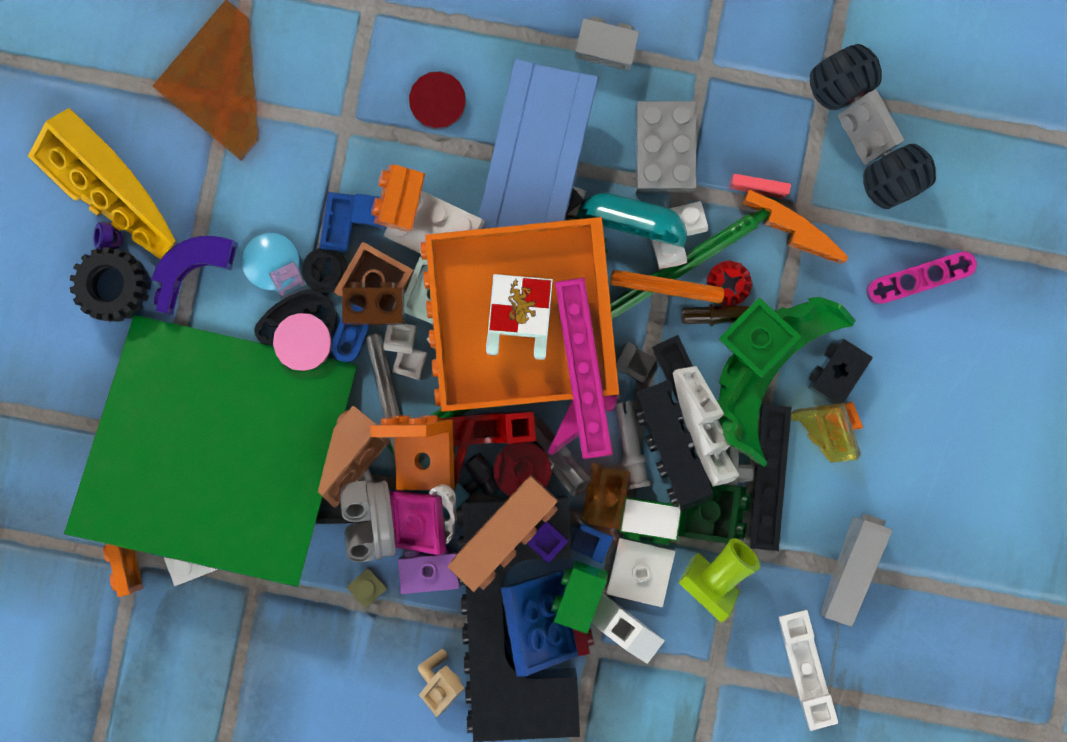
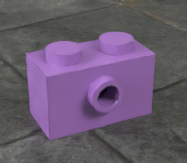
(426, 572)

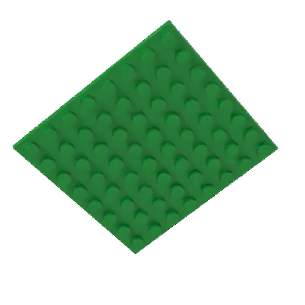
(210, 452)

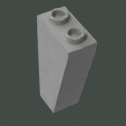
(855, 568)

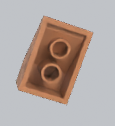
(349, 453)

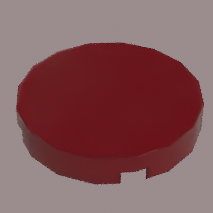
(437, 100)
(517, 463)

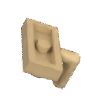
(442, 686)

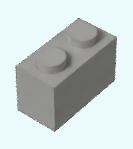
(606, 43)

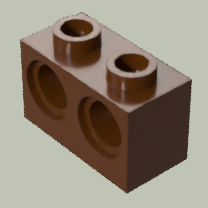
(373, 313)

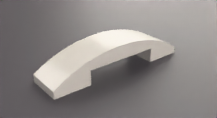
(807, 670)

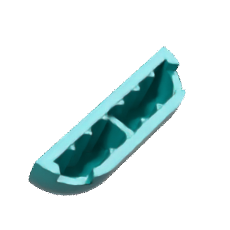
(635, 218)

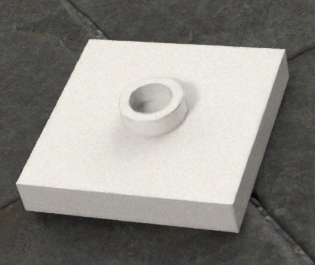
(640, 572)

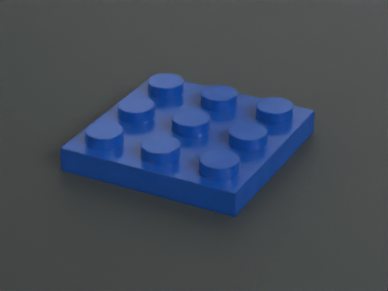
(533, 634)

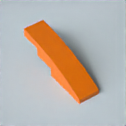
(803, 233)

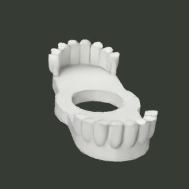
(448, 502)

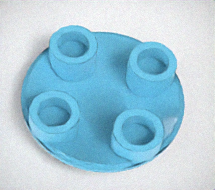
(266, 255)

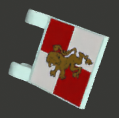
(519, 309)

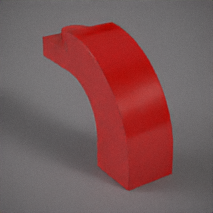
(496, 427)

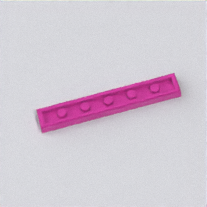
(583, 368)

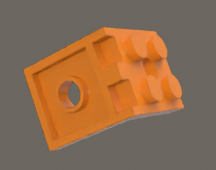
(411, 439)
(125, 570)

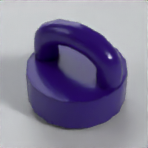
(104, 235)

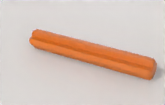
(667, 286)

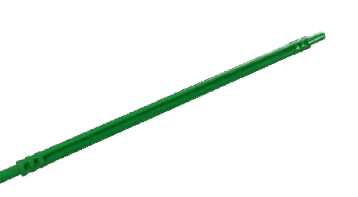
(694, 258)

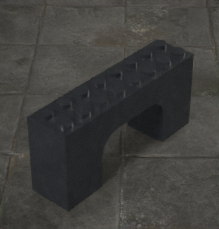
(501, 702)

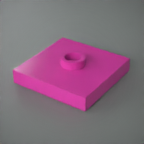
(418, 522)

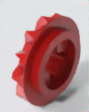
(732, 269)

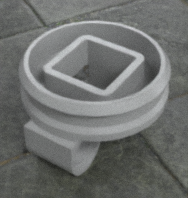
(367, 503)

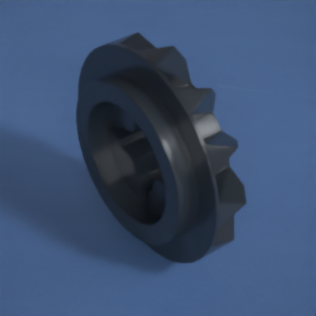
(320, 258)

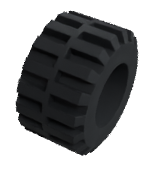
(87, 279)

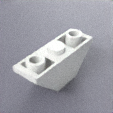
(626, 629)

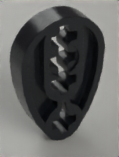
(292, 305)

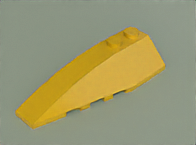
(94, 173)

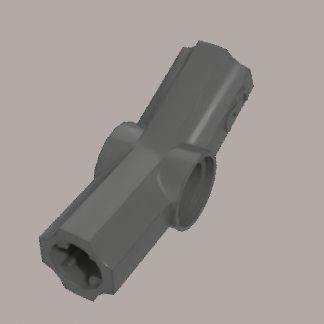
(562, 462)

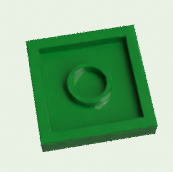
(760, 338)

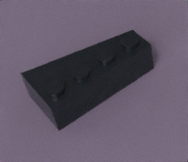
(673, 446)

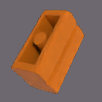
(398, 197)

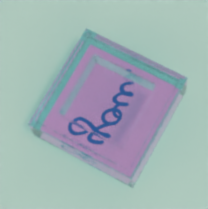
(288, 280)

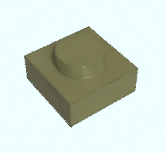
(367, 587)

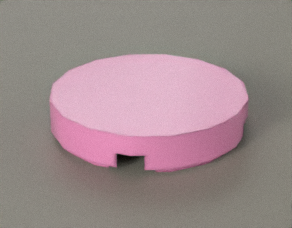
(302, 342)

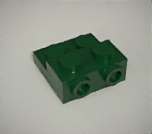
(719, 518)

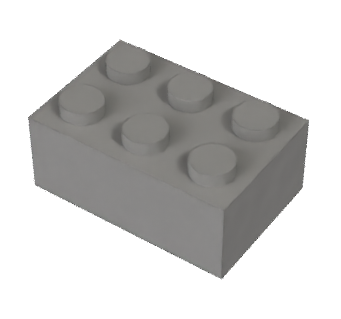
(665, 146)

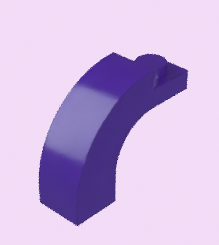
(183, 259)

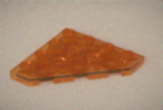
(216, 81)

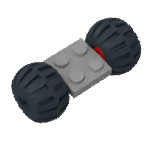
(851, 78)

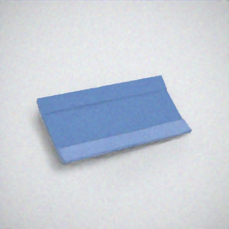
(537, 145)

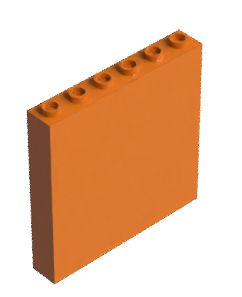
(460, 302)

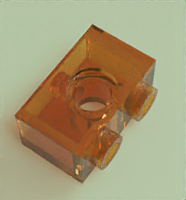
(605, 495)

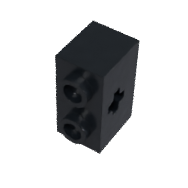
(853, 364)

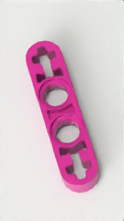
(921, 277)

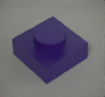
(547, 541)

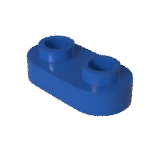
(349, 334)

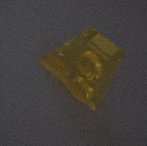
(830, 430)

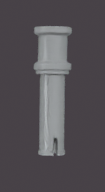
(633, 460)

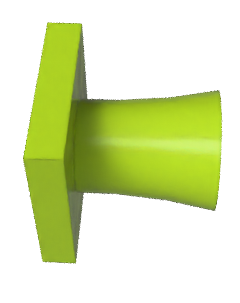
(715, 582)

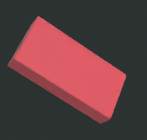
(759, 185)

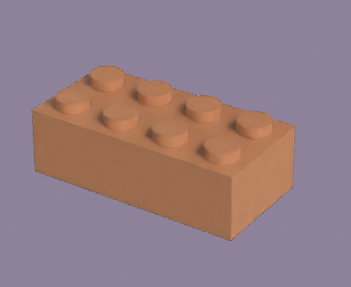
(502, 533)

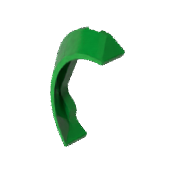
(743, 391)

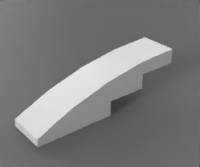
(701, 419)

